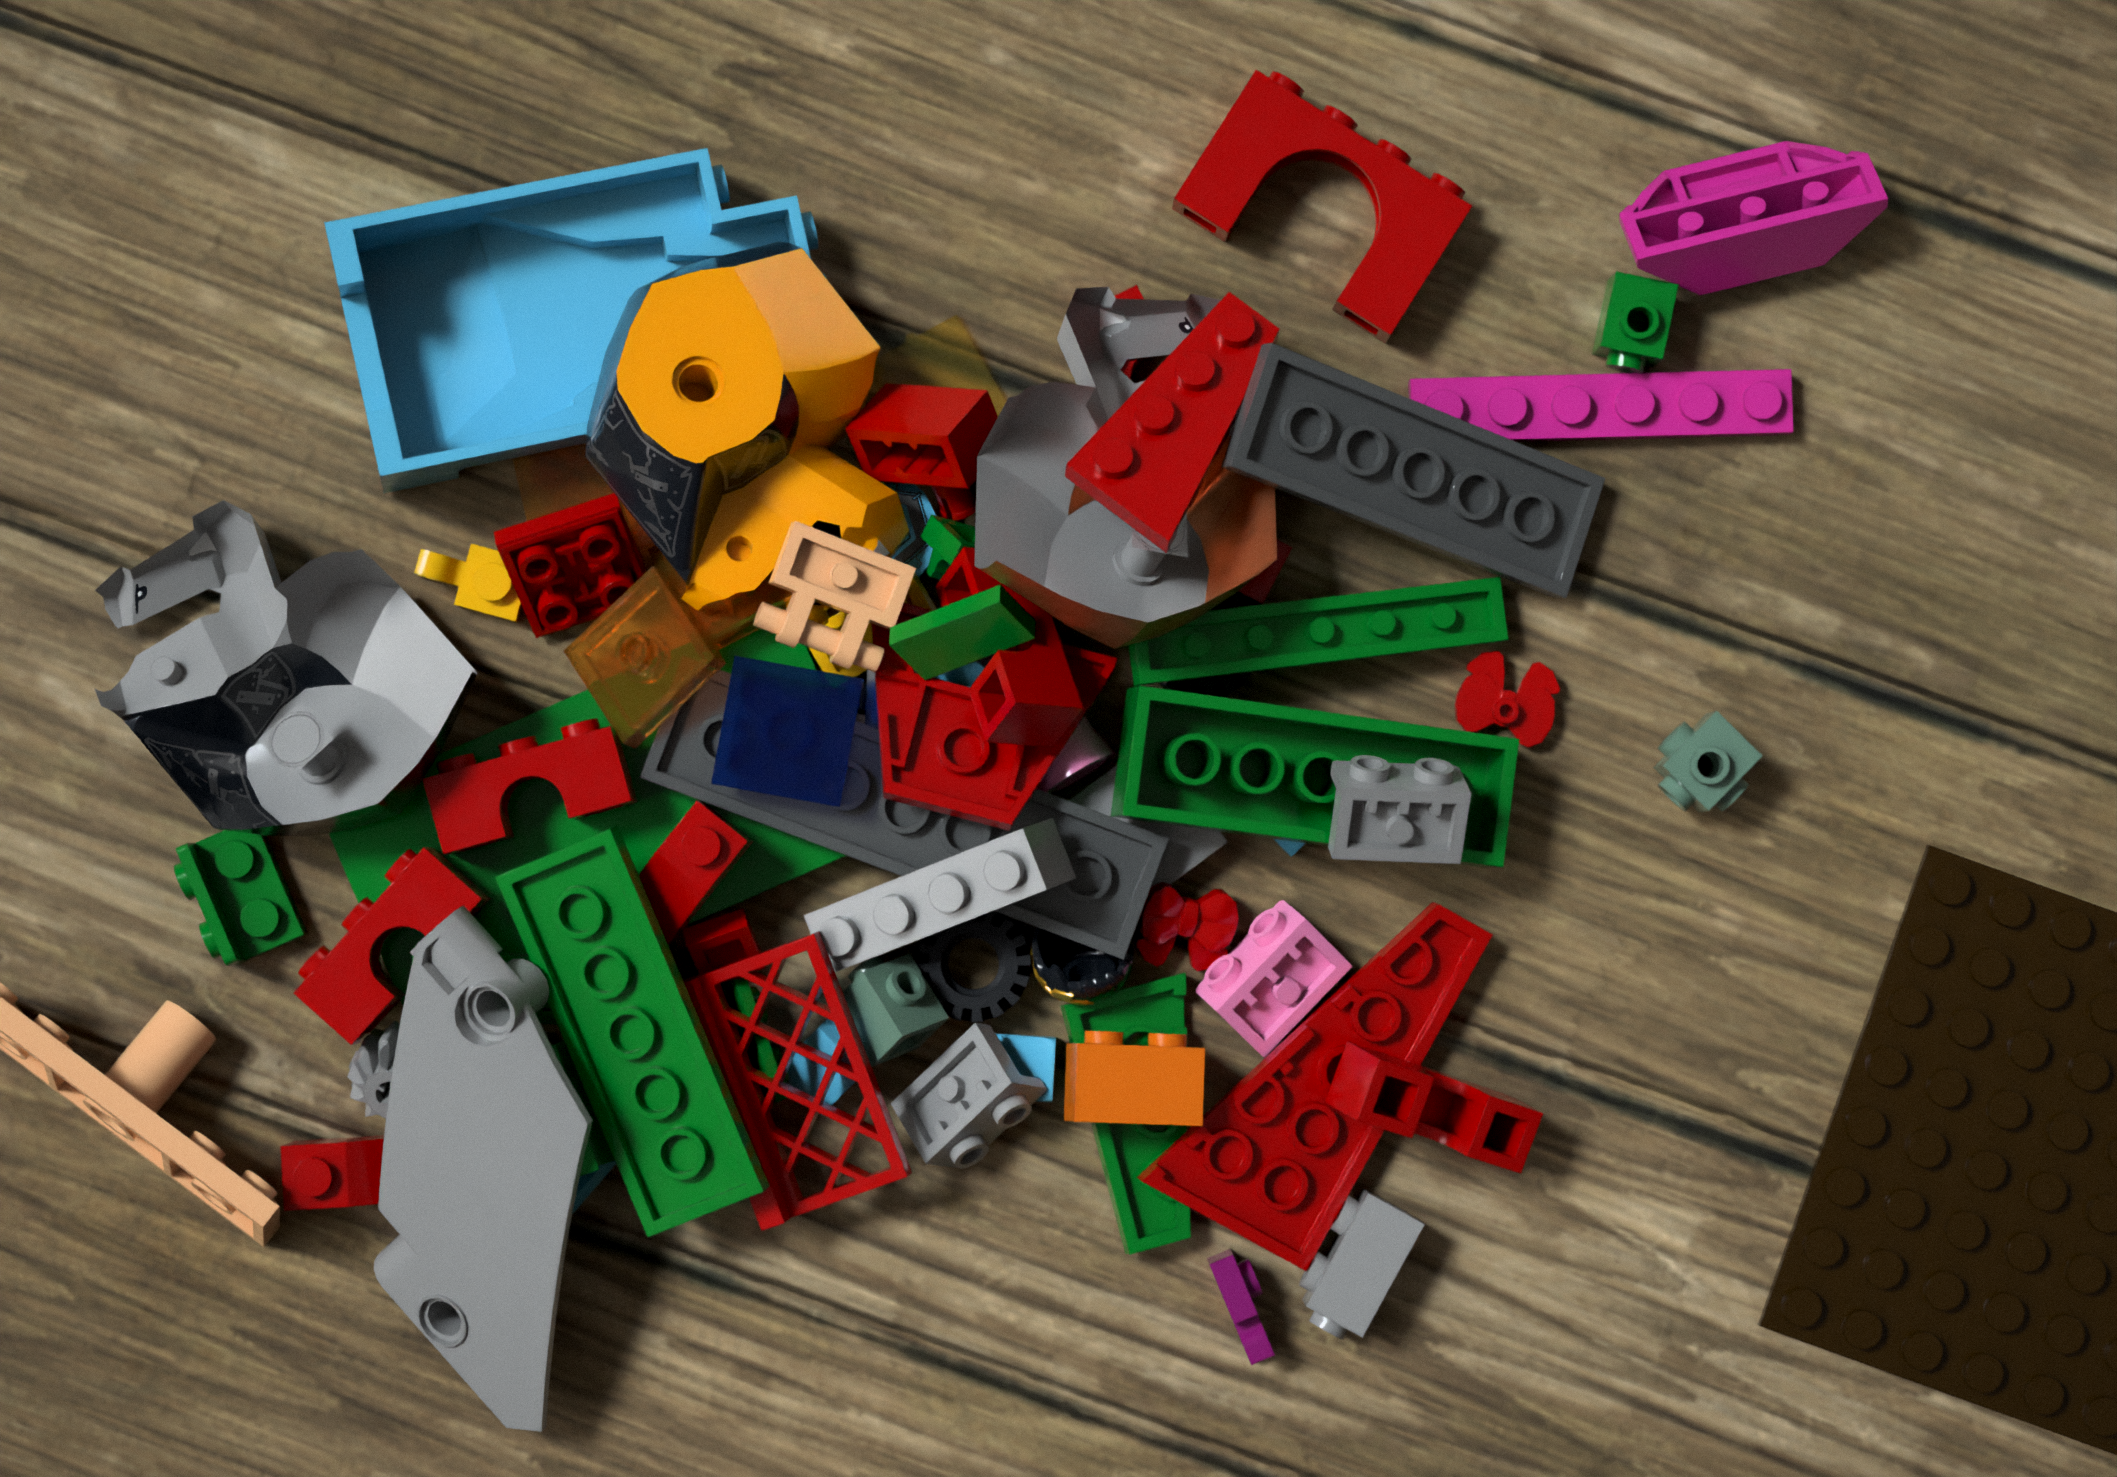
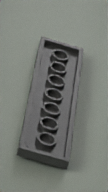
(1109, 856)

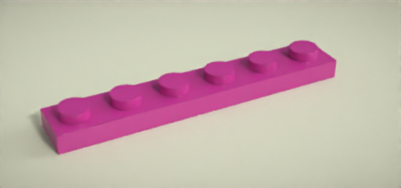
(1617, 404)

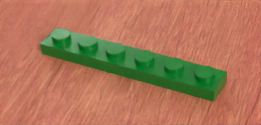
(1325, 631)

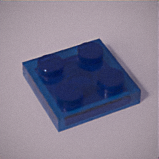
(787, 731)

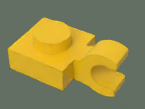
(480, 581)

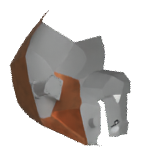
(1069, 549)

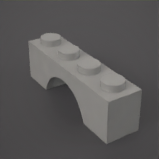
(942, 894)

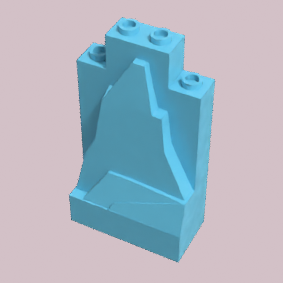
(495, 307)

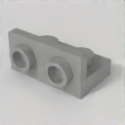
(1398, 811)
(966, 1100)

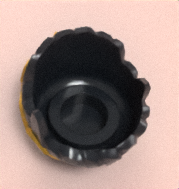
(1075, 970)

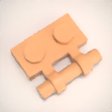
(841, 577)

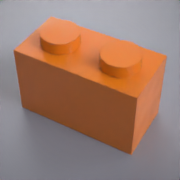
(1134, 1081)

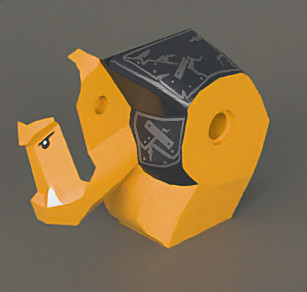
(726, 414)

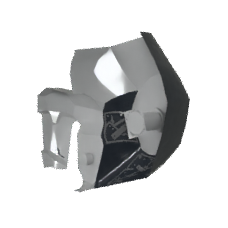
(296, 699)

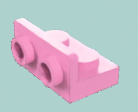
(1272, 977)

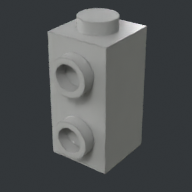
(1361, 1264)

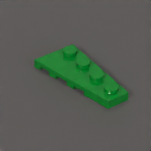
(1125, 1150)

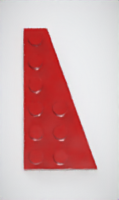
(1272, 1149)

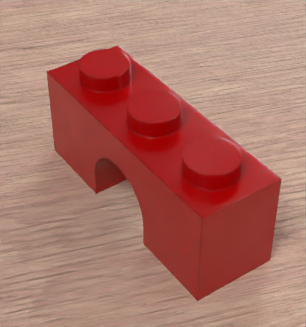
(1023, 690)
(473, 798)
(348, 982)
(1433, 1105)

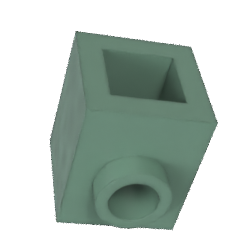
(892, 1007)

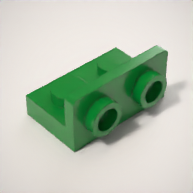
(239, 895)

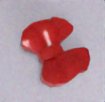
(1484, 702)
(1206, 921)

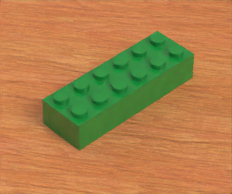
(1270, 765)

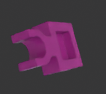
(1238, 1288)

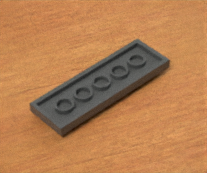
(1412, 471)

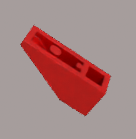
(691, 866)
(331, 1172)

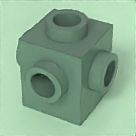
(1728, 760)

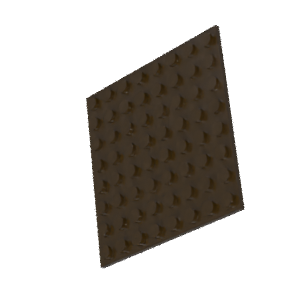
(1975, 1160)

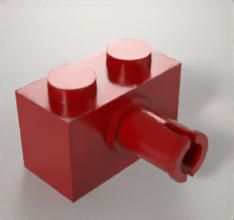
(925, 440)

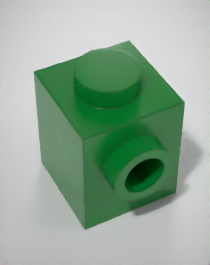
(1634, 322)

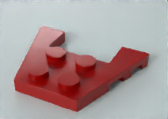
(936, 747)

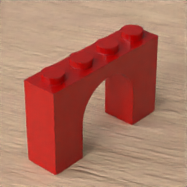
(1278, 128)

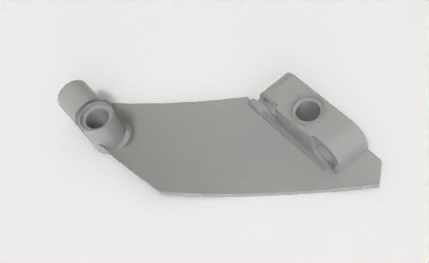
(480, 1167)

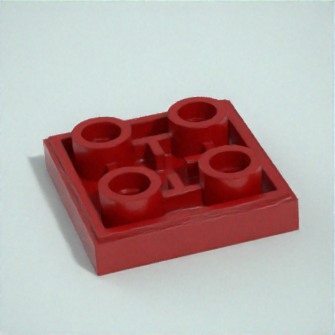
(571, 563)

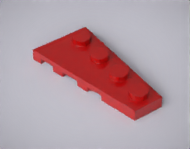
(1167, 433)

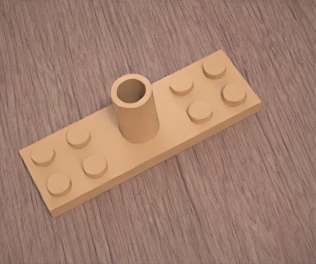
(131, 1096)

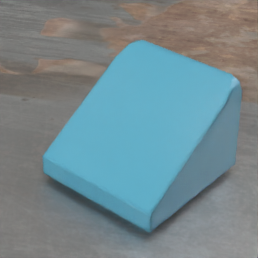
(1033, 1058)

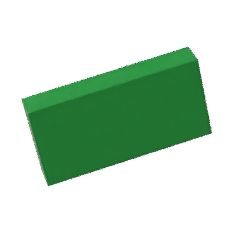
(962, 632)

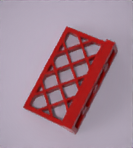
(719, 1022)

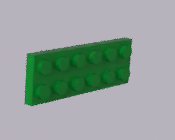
(633, 1032)

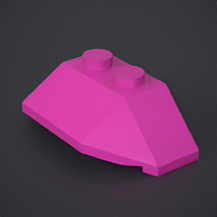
(1752, 215)

